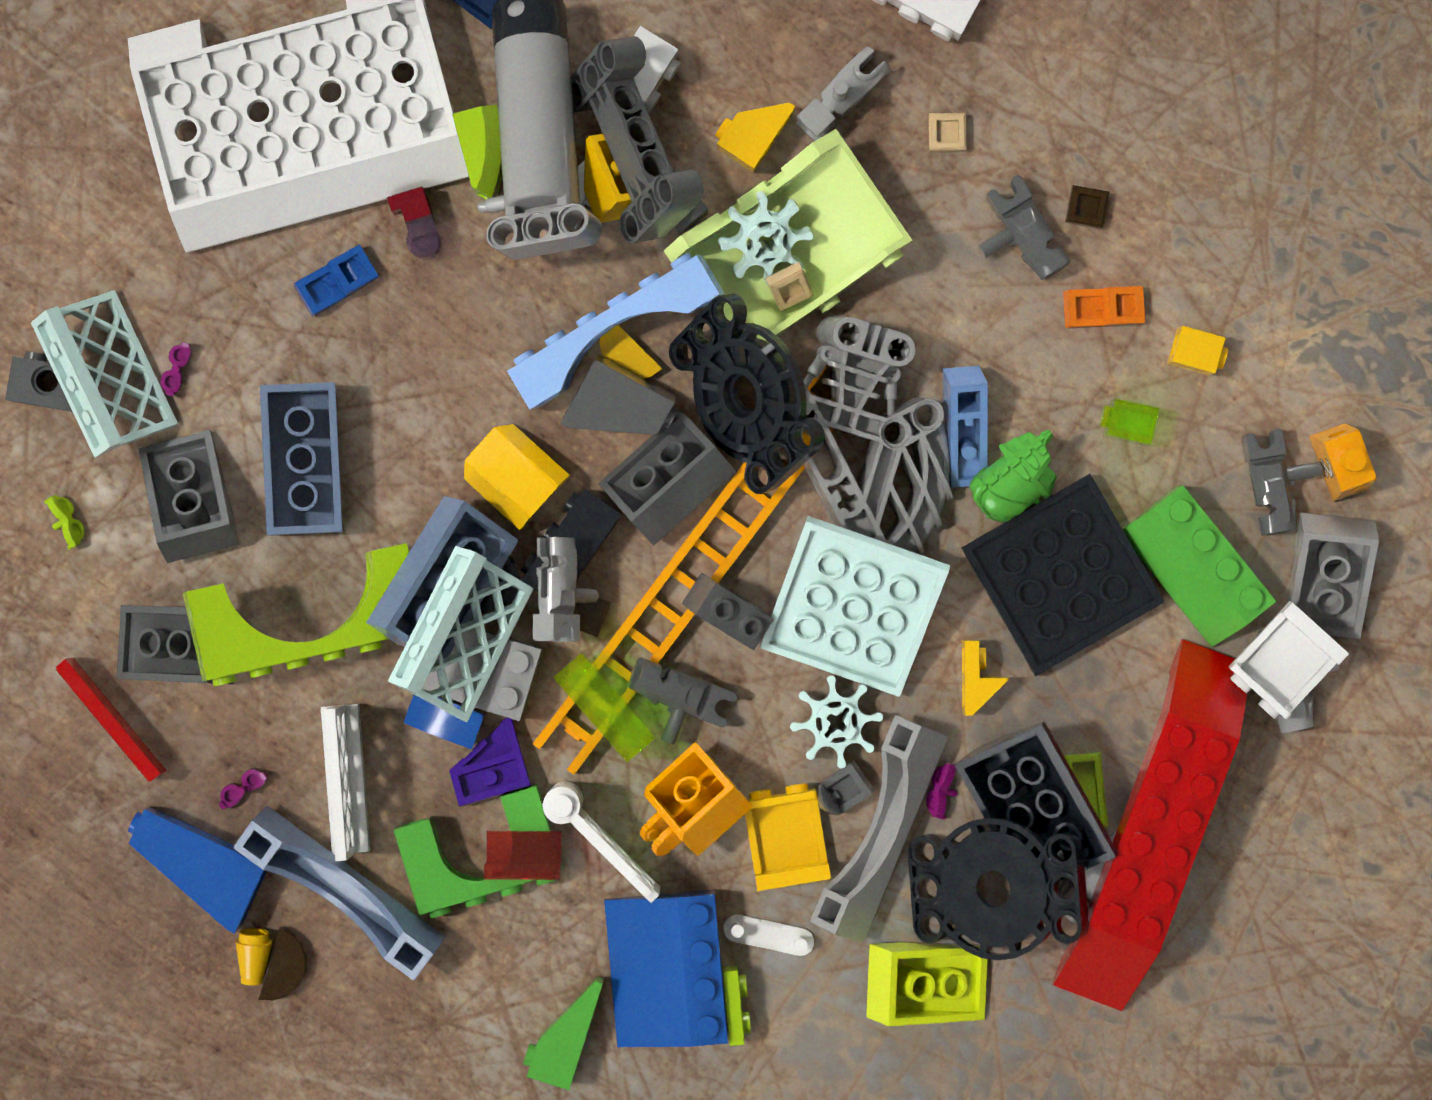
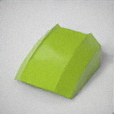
(481, 148)

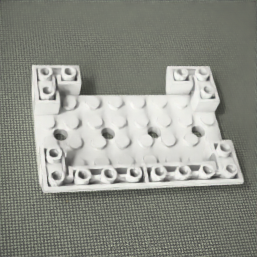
(308, 152)

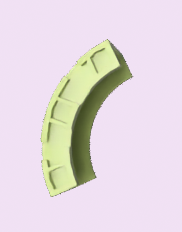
(848, 224)

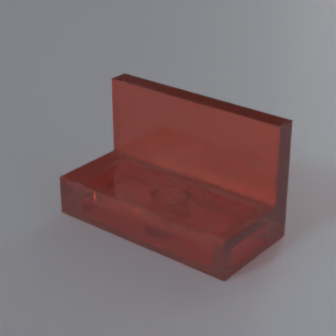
(523, 855)

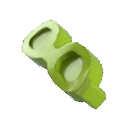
(72, 528)

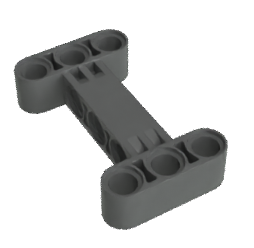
(657, 193)

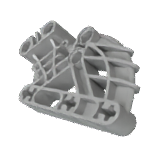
(858, 363)

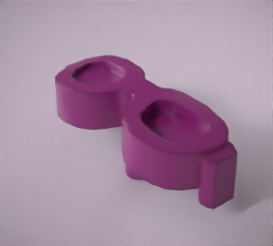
(172, 379)
(233, 793)
(936, 799)

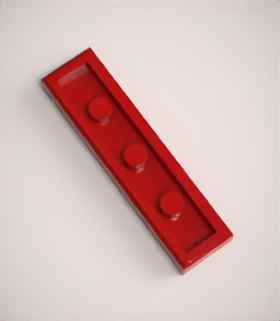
(110, 719)

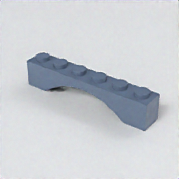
(288, 851)

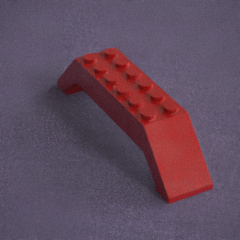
(1159, 829)

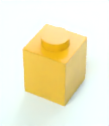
(1197, 351)

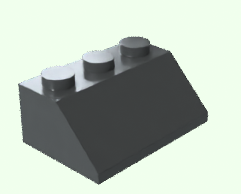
(667, 478)

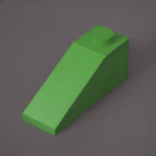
(561, 1044)

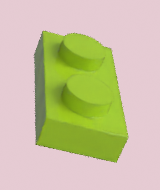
(735, 989)

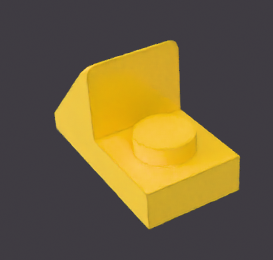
(976, 689)

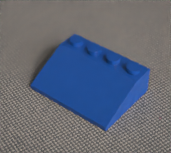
(666, 970)

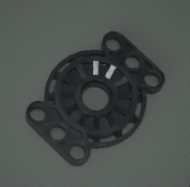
(779, 388)
(1033, 880)

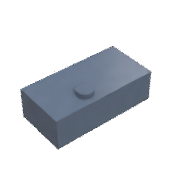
(300, 458)

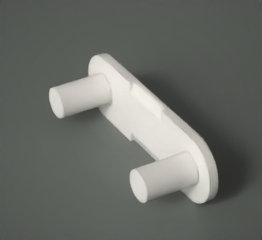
(769, 935)

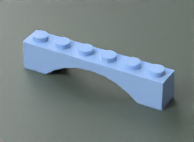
(551, 370)

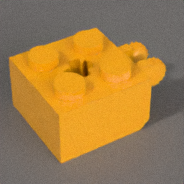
(692, 804)

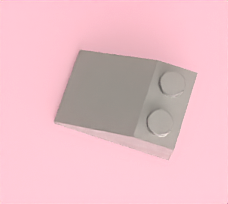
(1334, 571)
(509, 682)

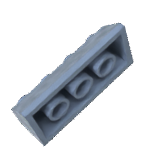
(450, 526)

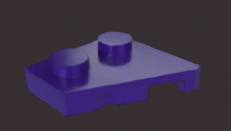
(491, 768)

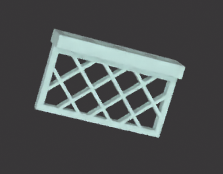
(77, 379)
(441, 622)

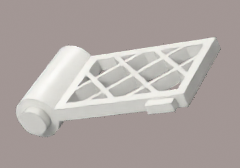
(564, 806)

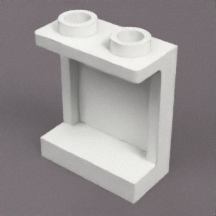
(1286, 661)

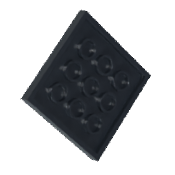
(1062, 575)

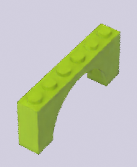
(231, 646)

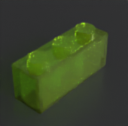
(605, 706)

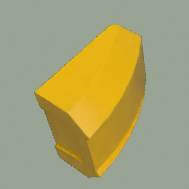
(513, 473)

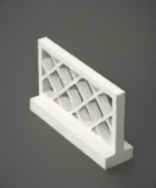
(345, 780)

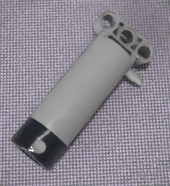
(536, 134)

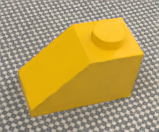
(753, 133)
(603, 181)

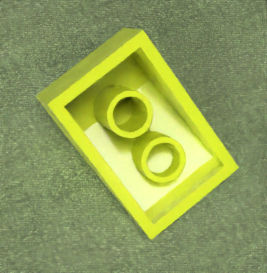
(925, 984)

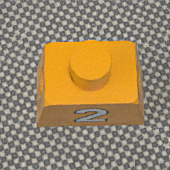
(1343, 461)

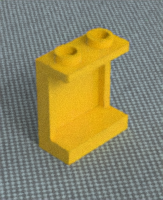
(786, 837)

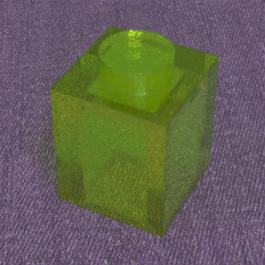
(1129, 421)

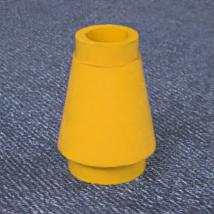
(253, 954)

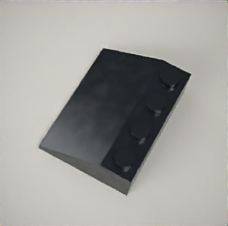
(1032, 784)

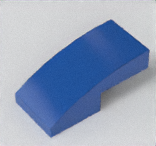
(336, 280)
(442, 724)

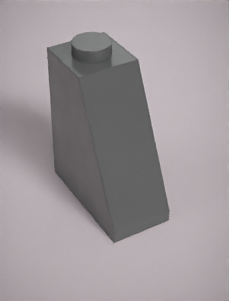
(619, 401)

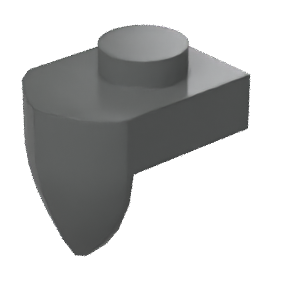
(843, 790)

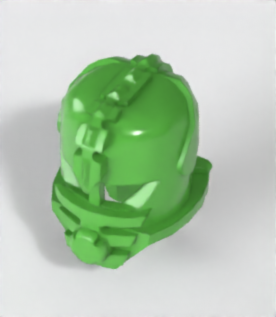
(1015, 478)

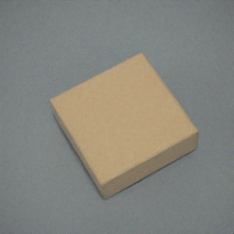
(947, 132)
(789, 286)

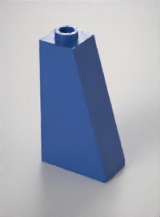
(199, 865)

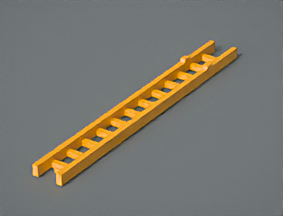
(649, 598)

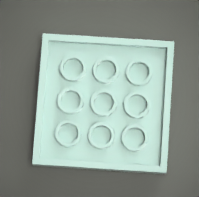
(854, 606)

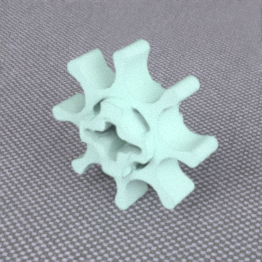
(767, 224)
(822, 710)

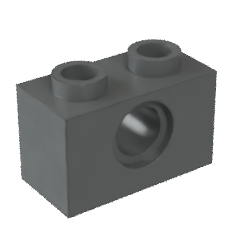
(26, 383)
(727, 611)

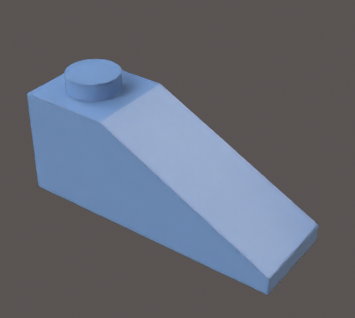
(965, 422)

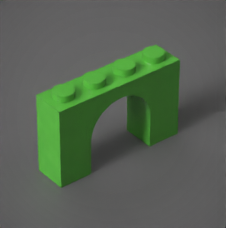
(437, 883)

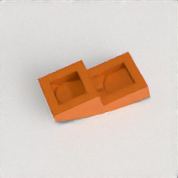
(1104, 307)

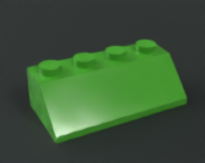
(1197, 566)

